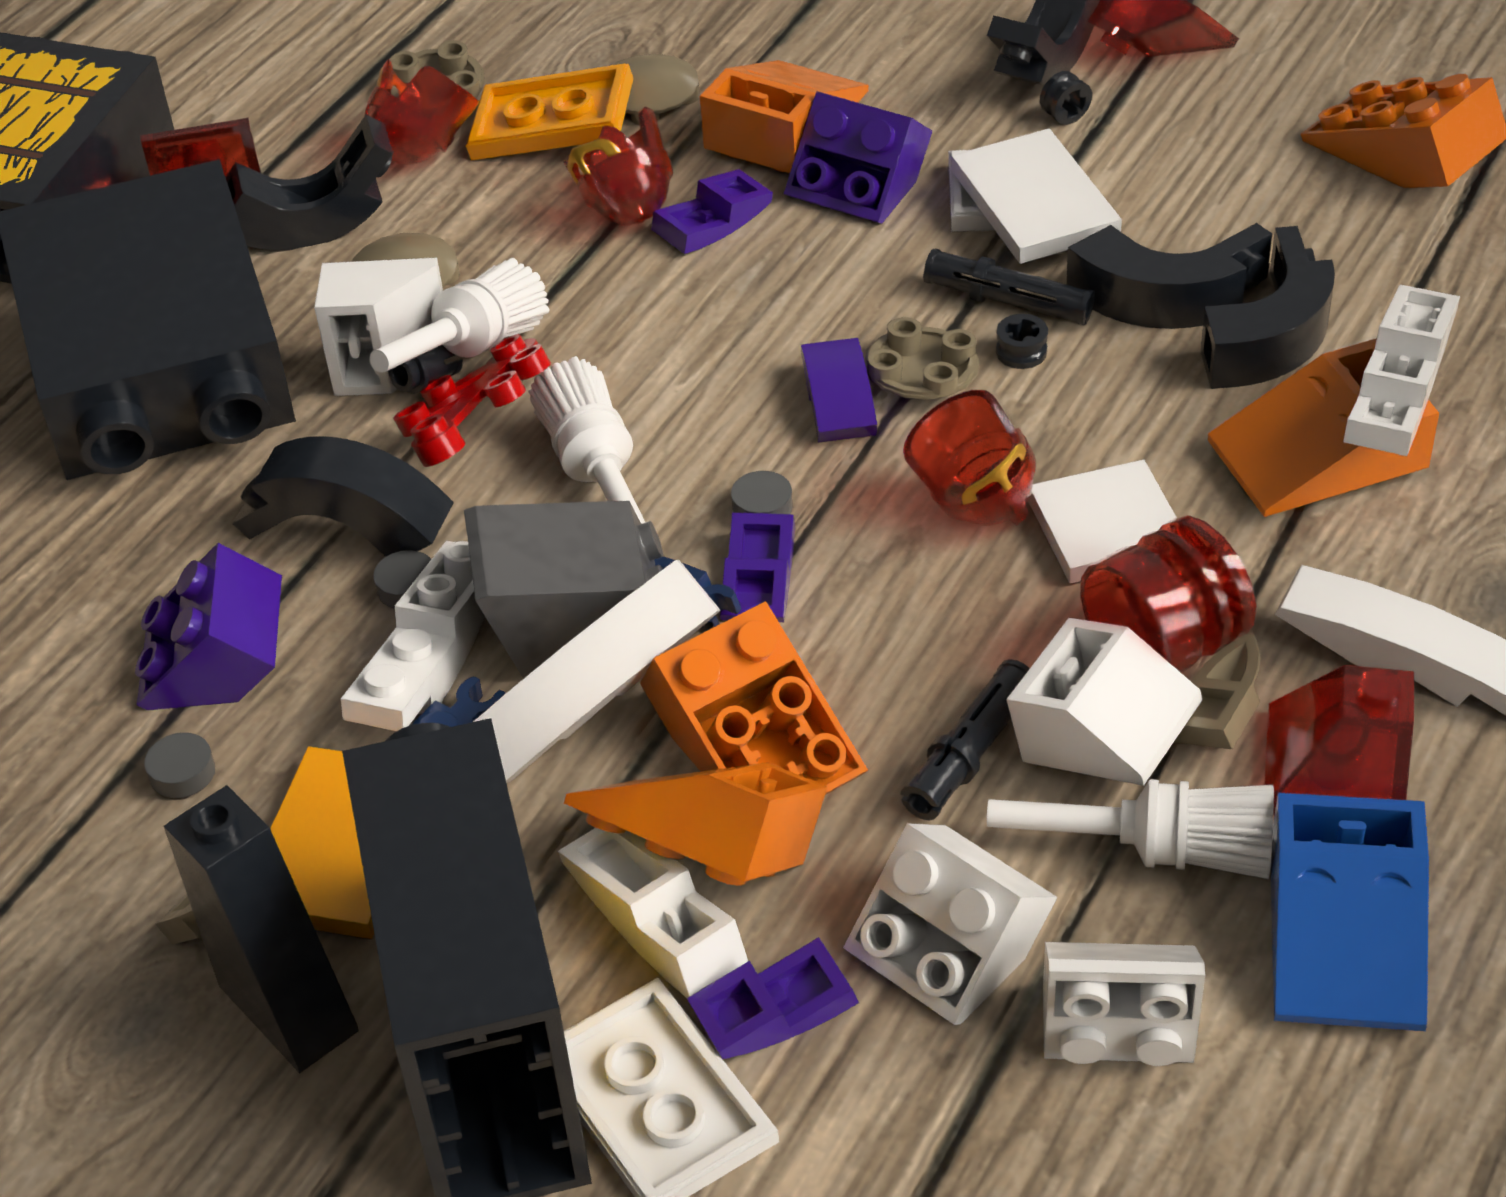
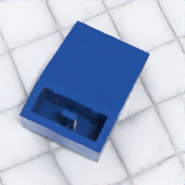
(1350, 911)

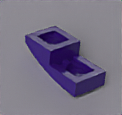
(719, 209)
(839, 390)
(760, 561)
(763, 1009)

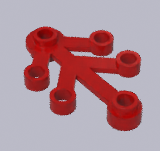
(451, 402)

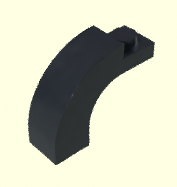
(1046, 42)
(316, 207)
(1163, 287)
(1274, 334)
(346, 483)

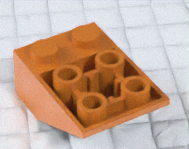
(763, 110)
(1413, 129)
(1291, 439)
(749, 700)
(731, 819)

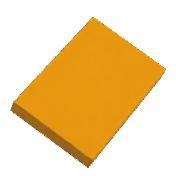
(549, 111)
(322, 846)

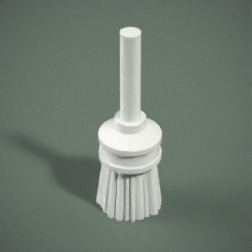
(473, 316)
(584, 426)
(1166, 824)

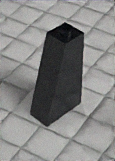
(258, 928)

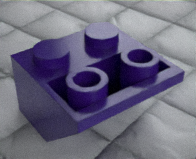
(857, 158)
(210, 633)

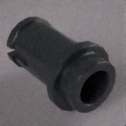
(418, 372)

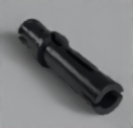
(947, 270)
(956, 756)

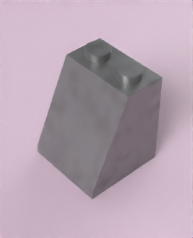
(555, 569)

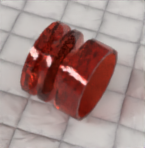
(1174, 590)

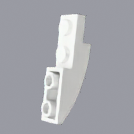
(427, 648)

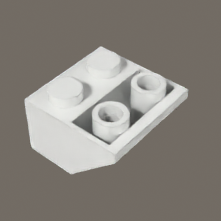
(369, 307)
(1100, 704)
(948, 920)
(1122, 1002)

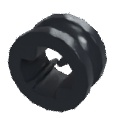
(1065, 97)
(1021, 341)

